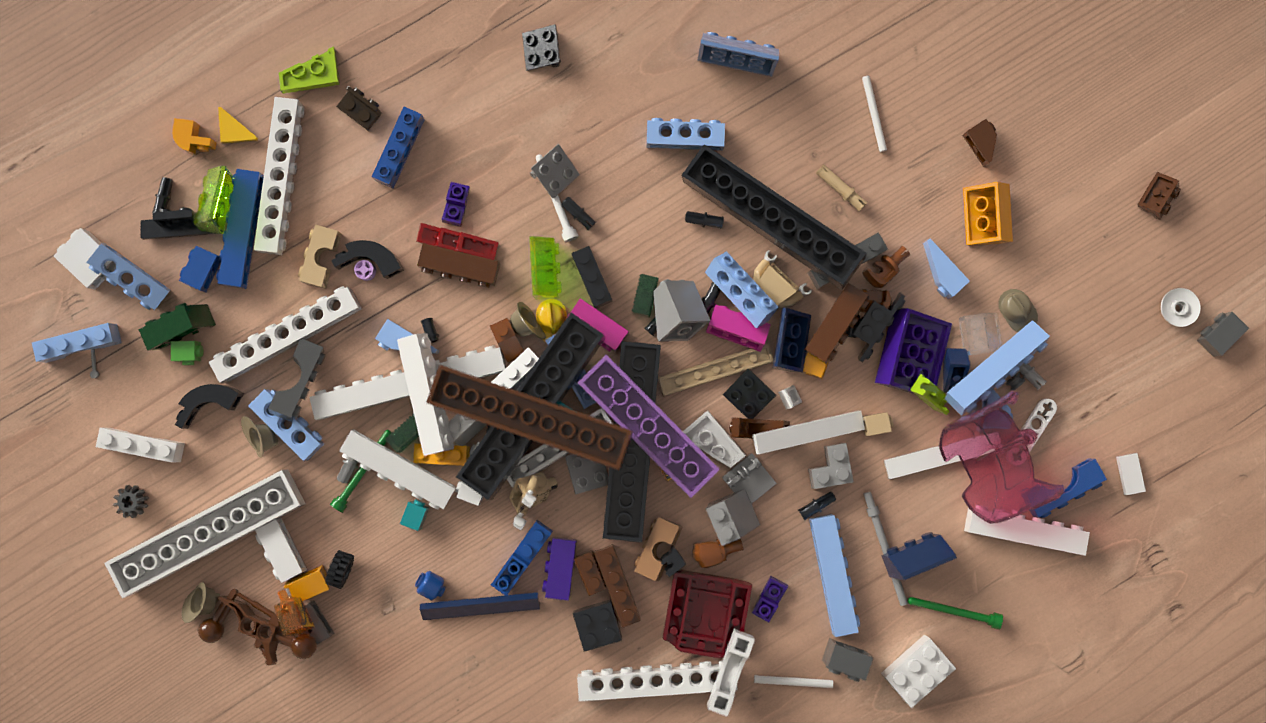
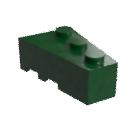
(175, 325)

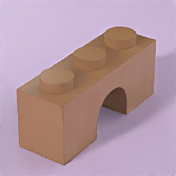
(648, 563)

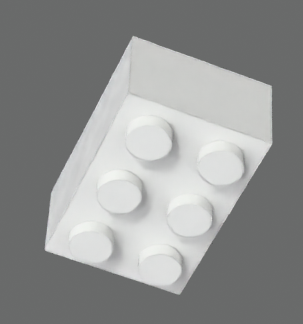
(918, 671)

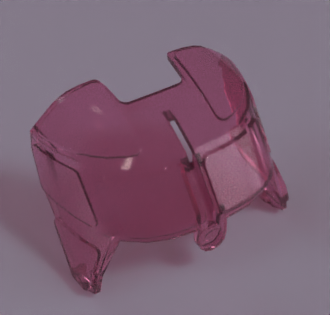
(1003, 479)

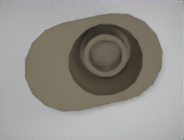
(1017, 309)
(525, 323)
(258, 435)
(199, 602)

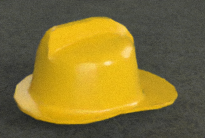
(551, 316)

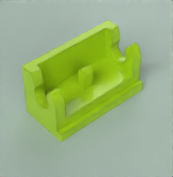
(930, 394)

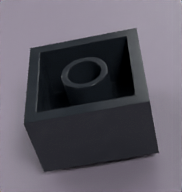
(597, 625)

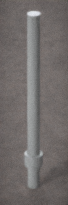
(873, 512)

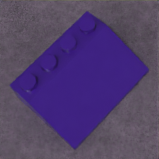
(911, 348)

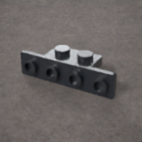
(170, 224)
(874, 322)

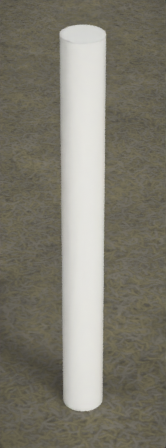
(874, 114)
(793, 681)

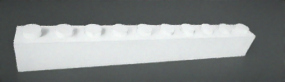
(395, 387)

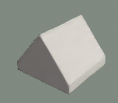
(790, 397)

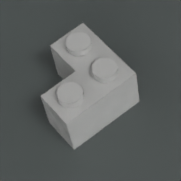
(837, 470)

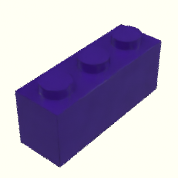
(559, 568)

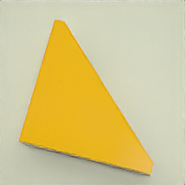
(232, 130)

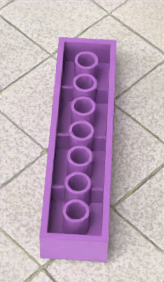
(651, 426)

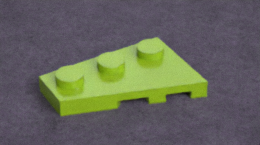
(313, 74)

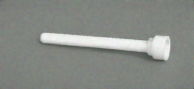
(569, 232)

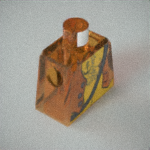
(292, 614)

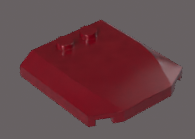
(705, 612)

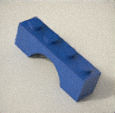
(1084, 477)

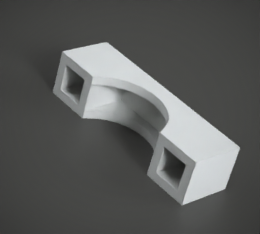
(140, 445)
(729, 672)

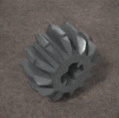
(136, 496)

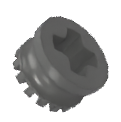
(1015, 382)

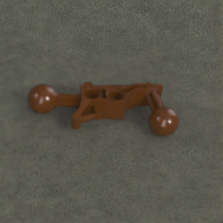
(212, 629)

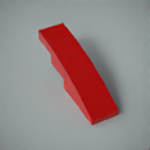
(457, 241)

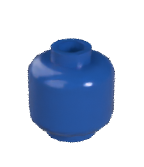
(430, 585)

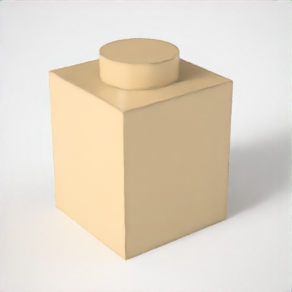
(877, 424)

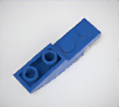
(521, 557)

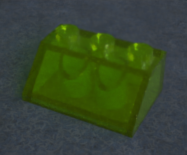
(214, 200)
(545, 267)

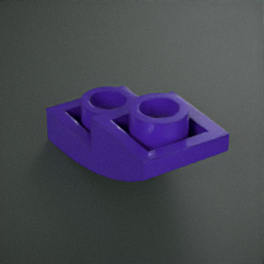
(455, 204)
(769, 599)

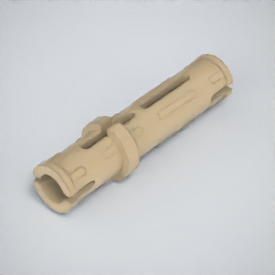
(842, 188)

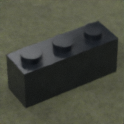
(591, 277)

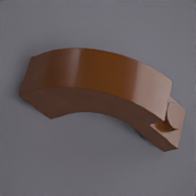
(747, 427)

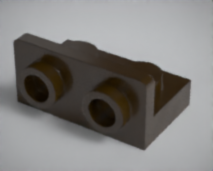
(359, 108)

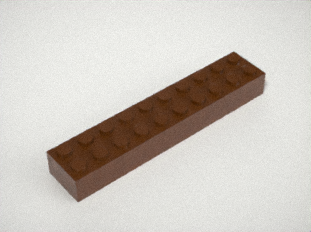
(530, 417)

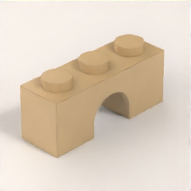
(321, 240)

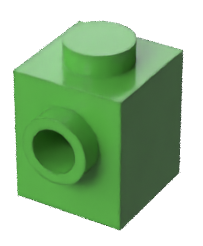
(186, 352)

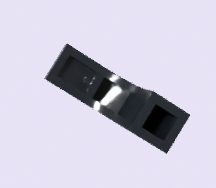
(363, 249)
(198, 397)

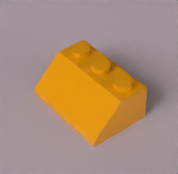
(988, 214)

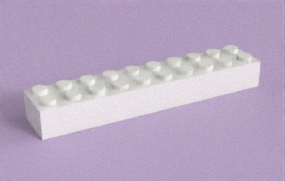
(204, 533)

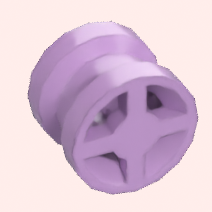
(361, 269)

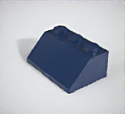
(791, 340)
(917, 556)

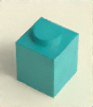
(414, 515)

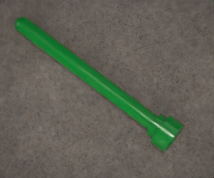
(340, 502)
(994, 620)

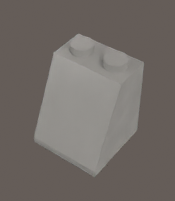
(678, 310)
(732, 516)

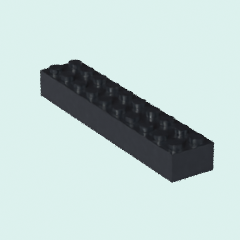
(773, 217)
(547, 380)
(629, 485)

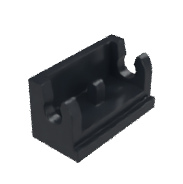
(674, 561)

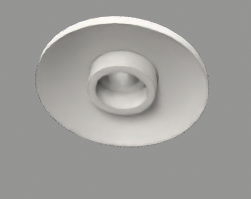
(1188, 304)

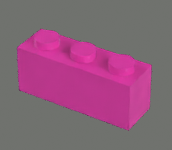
(737, 328)
(611, 330)

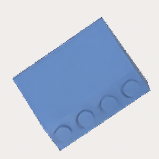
(738, 54)

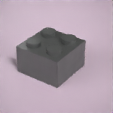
(847, 659)

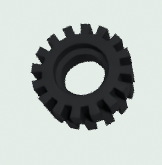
(339, 569)

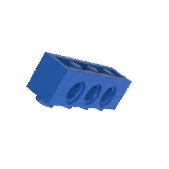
(398, 147)

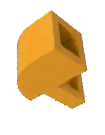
(186, 137)

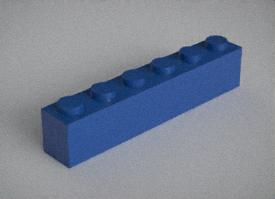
(240, 229)

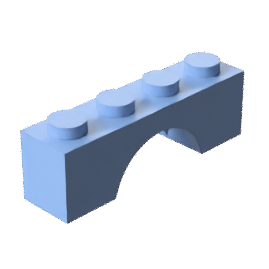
(81, 340)

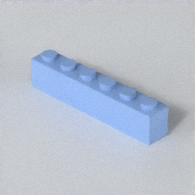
(997, 367)
(833, 575)

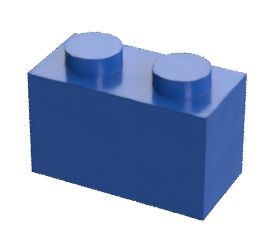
(200, 269)

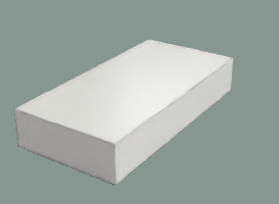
(1130, 474)

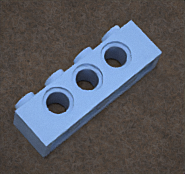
(676, 141)
(106, 253)
(741, 289)
(290, 436)

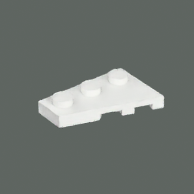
(714, 440)

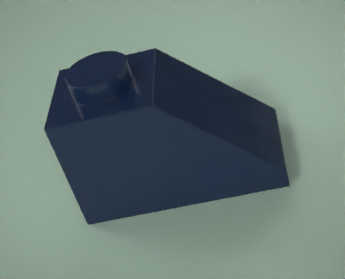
(955, 367)

